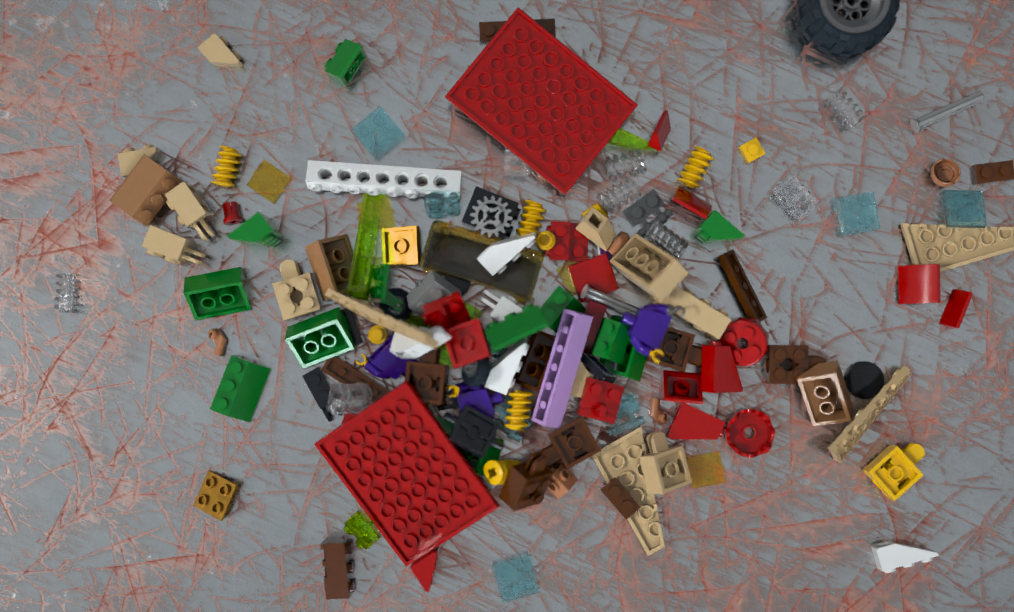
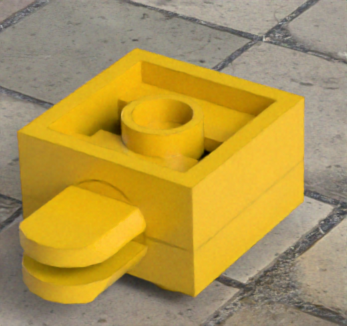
(895, 469)

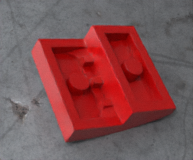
(692, 202)
(595, 272)
(919, 284)

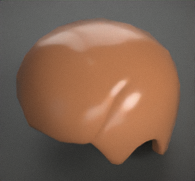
(945, 172)

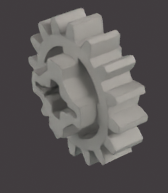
(485, 210)

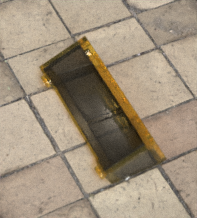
(456, 251)

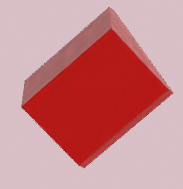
(681, 387)
(424, 568)

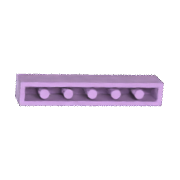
(562, 368)

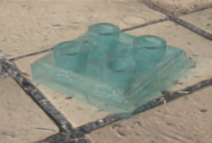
(378, 132)
(964, 209)
(857, 213)
(515, 578)

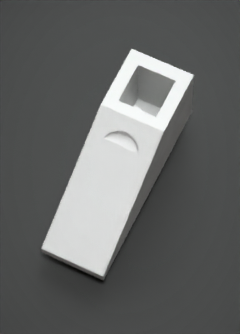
(501, 252)
(410, 349)
(503, 369)
(892, 555)

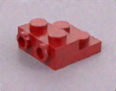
(569, 243)
(446, 312)

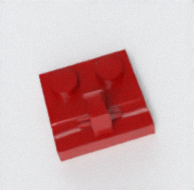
(467, 343)
(600, 400)

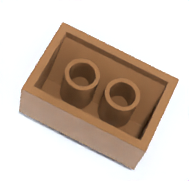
(144, 190)
(331, 263)
(826, 394)

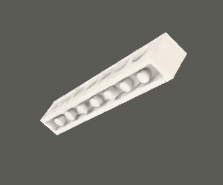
(376, 173)

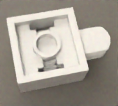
(504, 306)

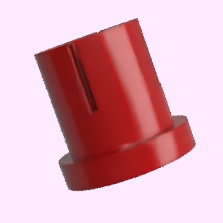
(231, 213)

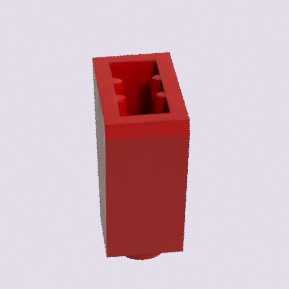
(719, 369)
(694, 424)

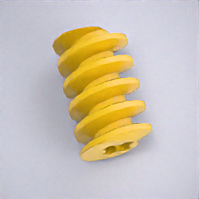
(226, 167)
(696, 168)
(531, 218)
(518, 410)
(497, 470)

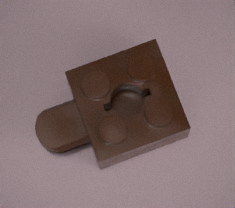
(678, 350)
(788, 362)
(428, 377)
(571, 444)
(526, 482)

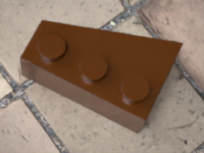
(338, 568)

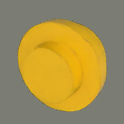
(545, 240)
(377, 334)

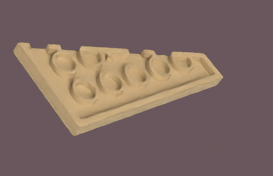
(955, 246)
(378, 317)
(864, 418)
(622, 461)

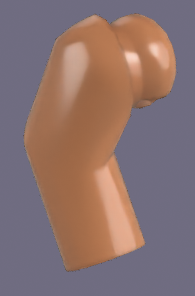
(620, 241)
(219, 339)
(656, 413)

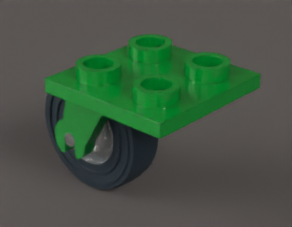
(392, 300)

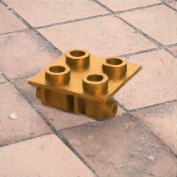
(216, 495)

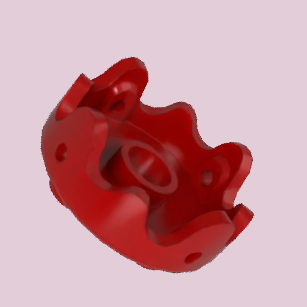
(753, 332)
(763, 433)

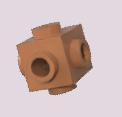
(561, 481)

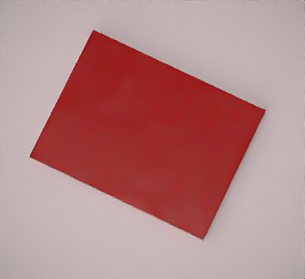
(541, 101)
(406, 473)

